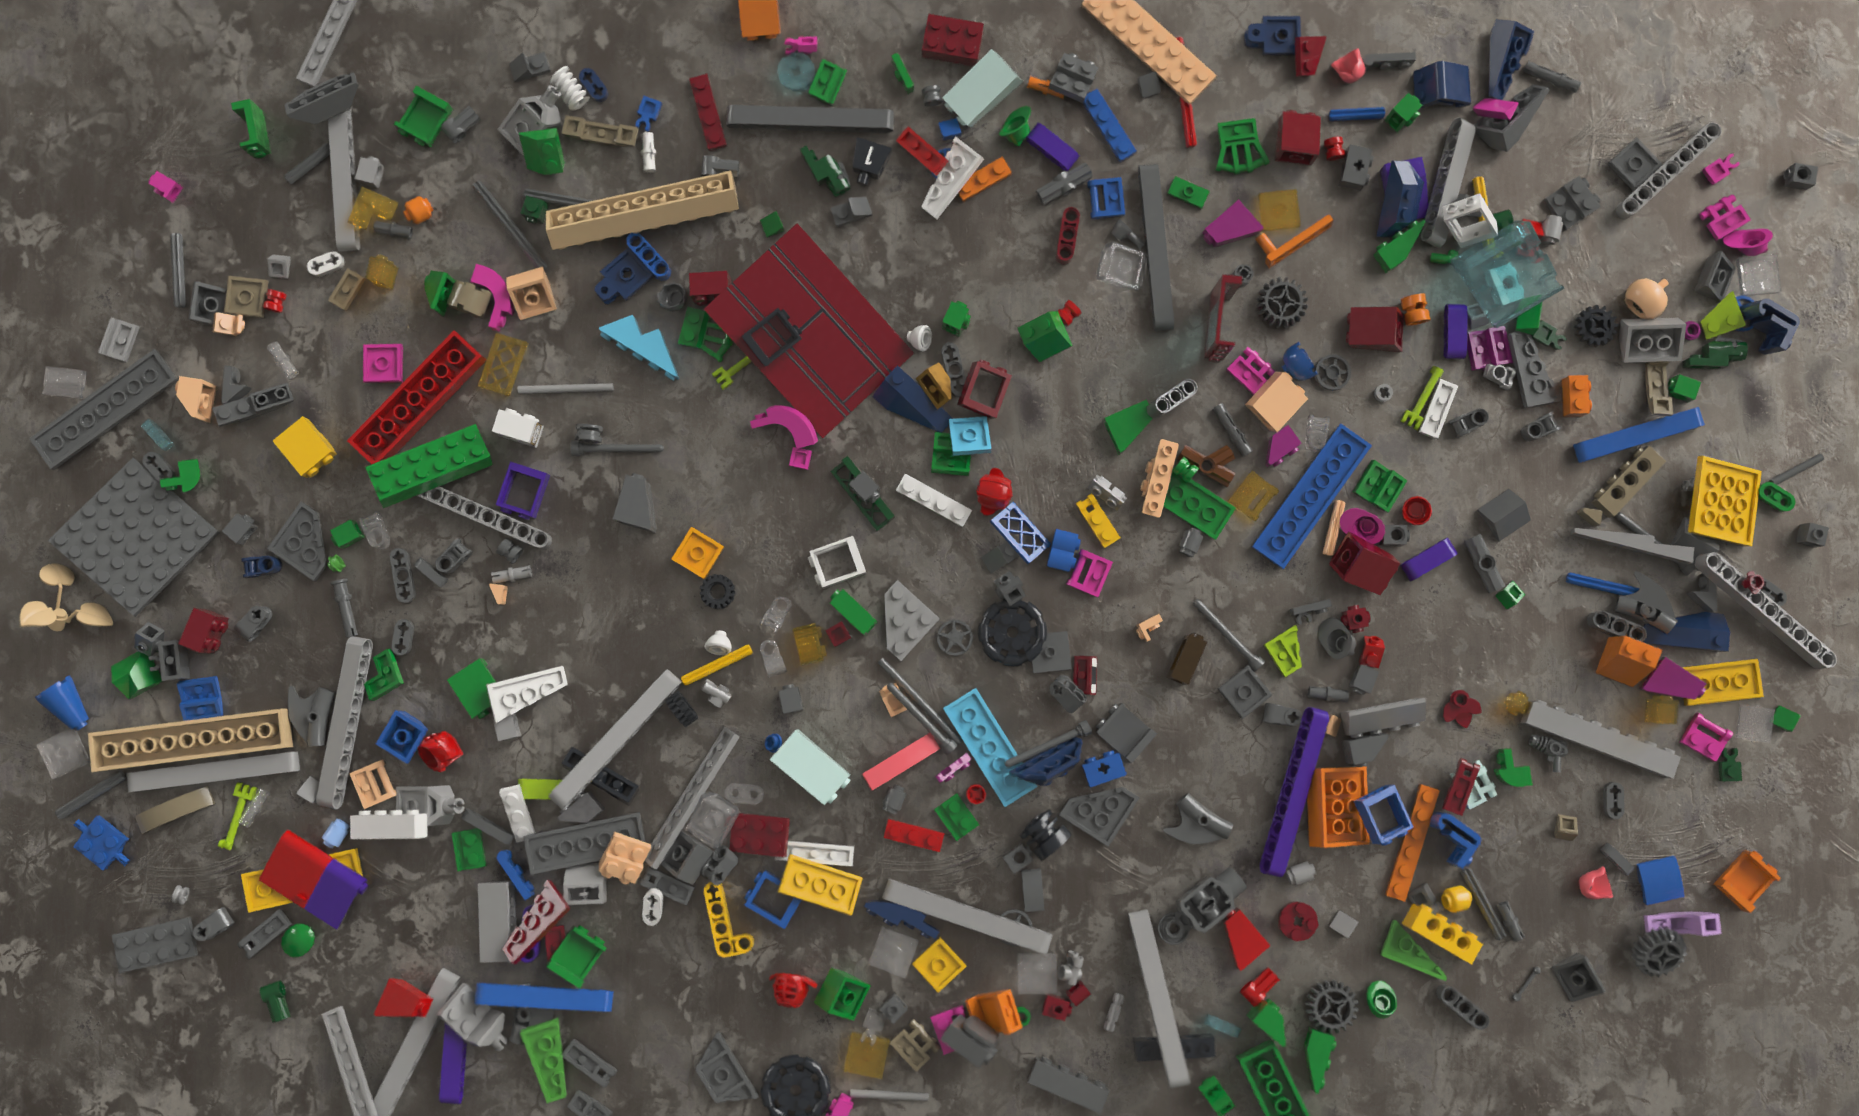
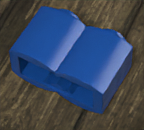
(1062, 550)

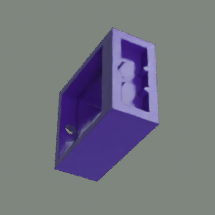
(508, 482)

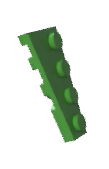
(546, 1056)

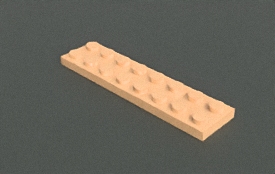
(1153, 45)

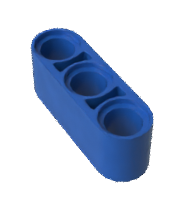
(645, 248)

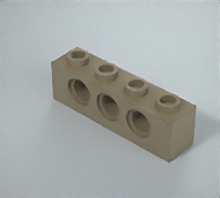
(1651, 464)

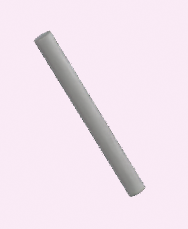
(889, 1095)

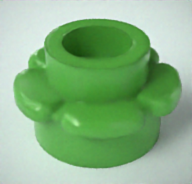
(336, 563)

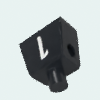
(870, 160)

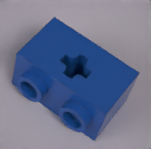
(1114, 770)

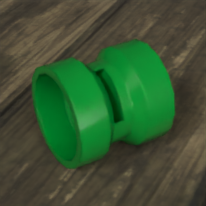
(1185, 469)

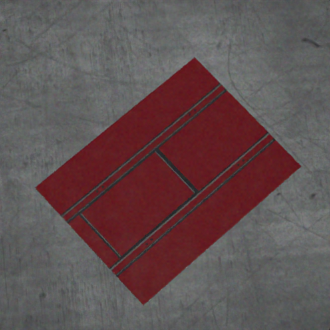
(843, 342)

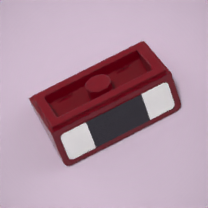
(1085, 674)

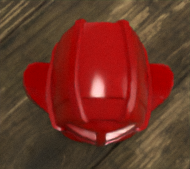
(994, 492)
(439, 751)
(791, 989)

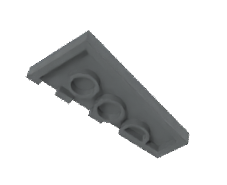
(1532, 377)

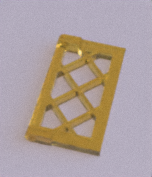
(493, 352)

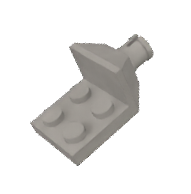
(531, 115)
(433, 800)
(472, 1021)

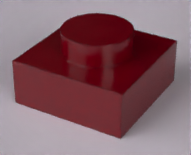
(838, 634)

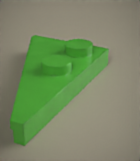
(1403, 949)

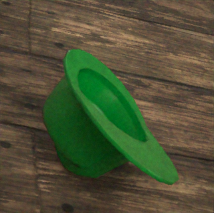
(1016, 125)

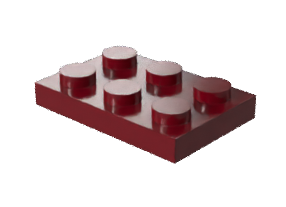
(760, 835)

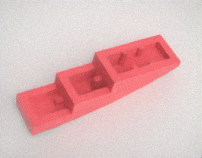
(901, 761)

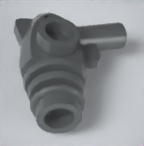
(1551, 747)

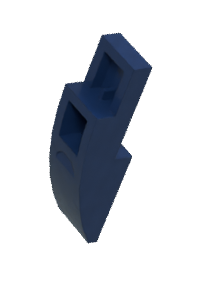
(894, 913)

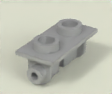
(1113, 498)

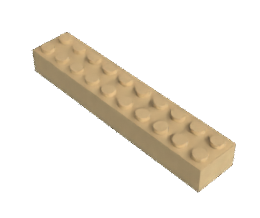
(641, 210)
(190, 740)

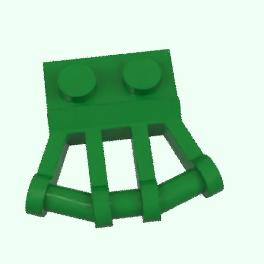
(1237, 134)
(695, 333)

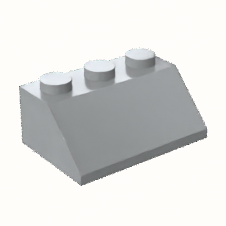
(1652, 339)

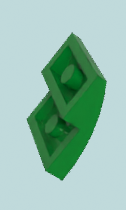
(943, 458)
(1380, 486)

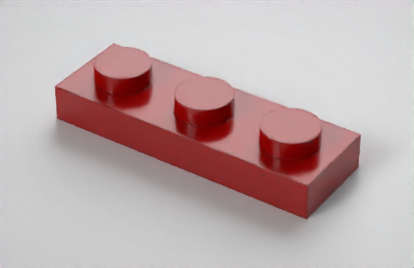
(922, 151)
(914, 835)

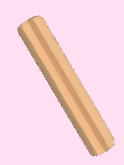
(1333, 529)

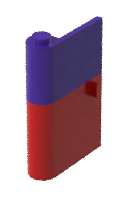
(312, 879)

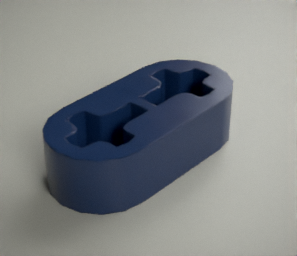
(596, 82)

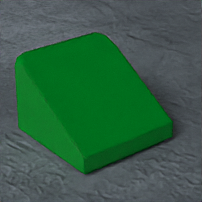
(772, 224)
(1510, 595)
(1785, 719)

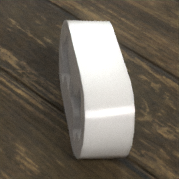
(324, 260)
(656, 907)

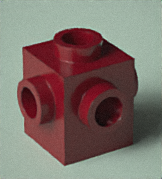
(1349, 622)

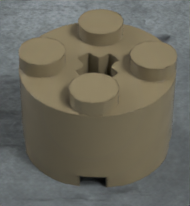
(468, 299)

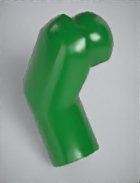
(1442, 258)

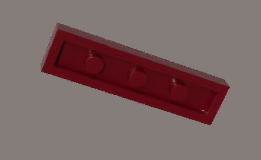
(708, 112)

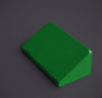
(1529, 321)

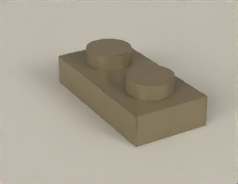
(346, 289)

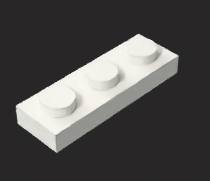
(1438, 409)
(517, 812)

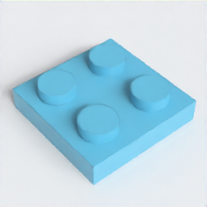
(969, 435)

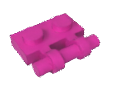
(1729, 221)
(1247, 374)

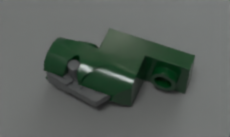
(827, 171)
(1718, 354)

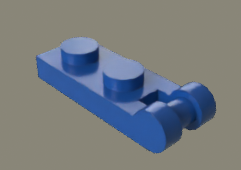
(515, 874)

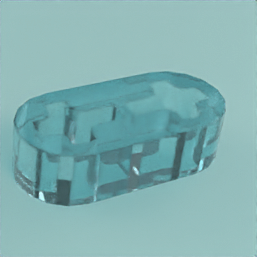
(157, 434)
(1222, 1025)

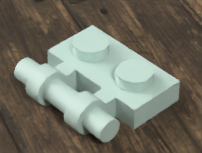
(1477, 794)

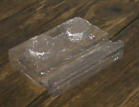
(64, 382)

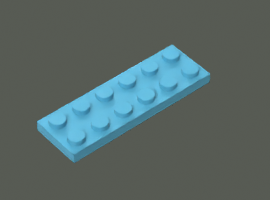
(987, 745)

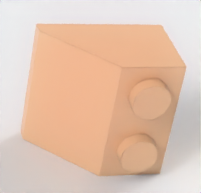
(531, 293)
(196, 397)

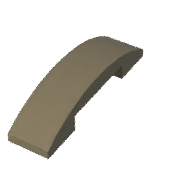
(600, 133)
(1657, 388)
(174, 809)

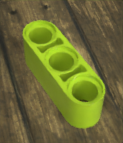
(538, 787)

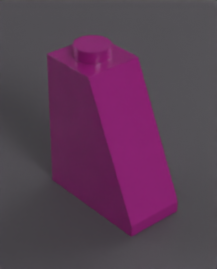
(1232, 226)
(1673, 681)

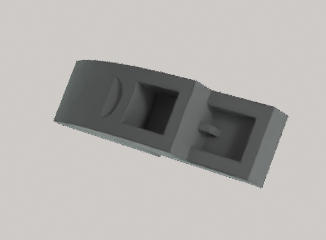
(254, 405)

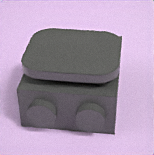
(972, 1039)

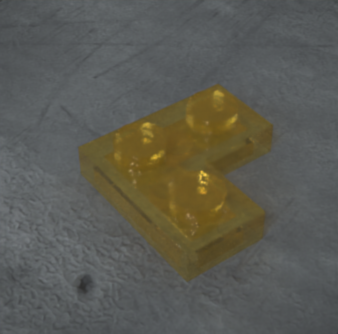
(371, 203)

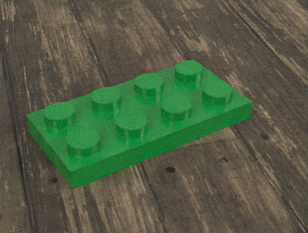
(1197, 506)

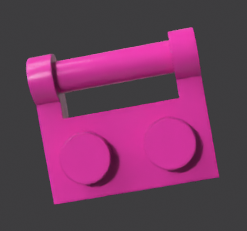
(1095, 576)
(1702, 742)
(941, 1023)

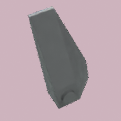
(1504, 134)

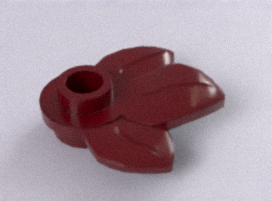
(1462, 711)

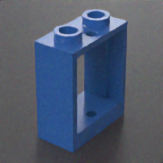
(1398, 809)
(759, 880)

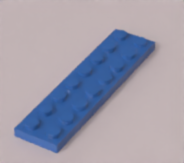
(1311, 496)

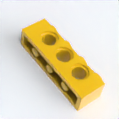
(1417, 921)

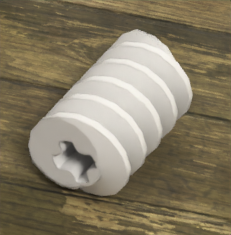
(568, 89)

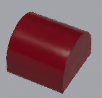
(1078, 993)

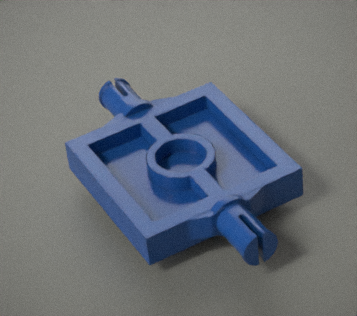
(101, 842)

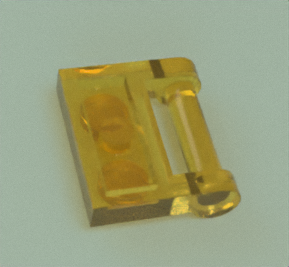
(1248, 491)

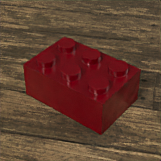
(952, 40)

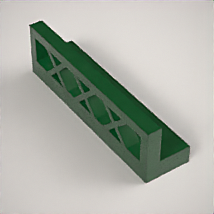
(853, 470)

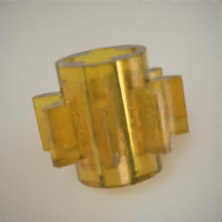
(1517, 703)

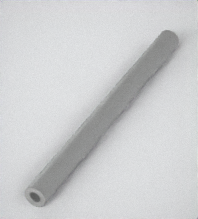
(565, 388)

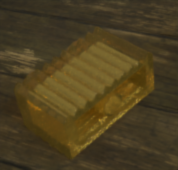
(381, 272)
(809, 644)
(1661, 710)

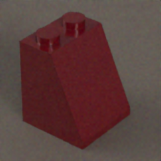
(1298, 138)
(1375, 328)
(1364, 564)

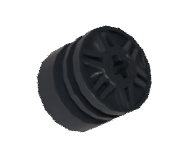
(1045, 835)

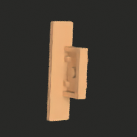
(1158, 478)

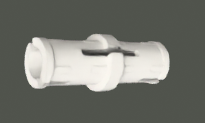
(648, 152)

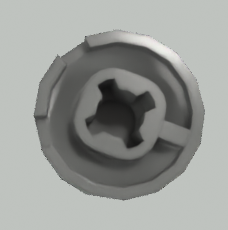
(589, 434)

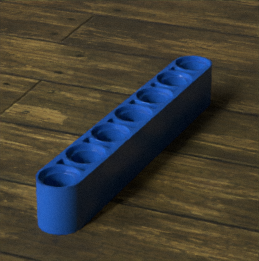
(1638, 435)
(543, 997)

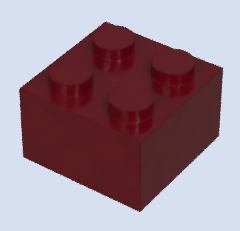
(707, 286)
(204, 631)

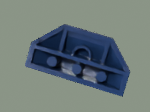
(1400, 199)
(1050, 763)

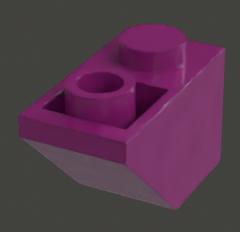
(1280, 444)

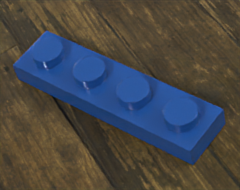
(1109, 125)

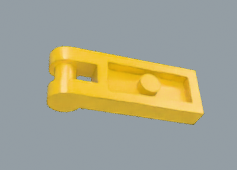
(1098, 521)

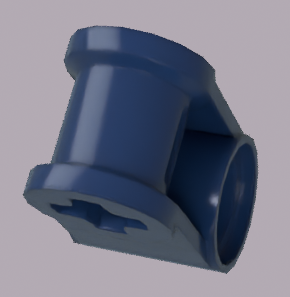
(258, 567)

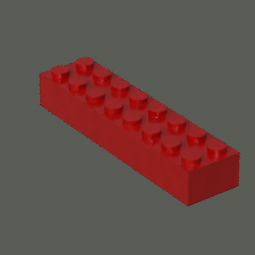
(417, 399)

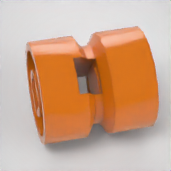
(1415, 309)

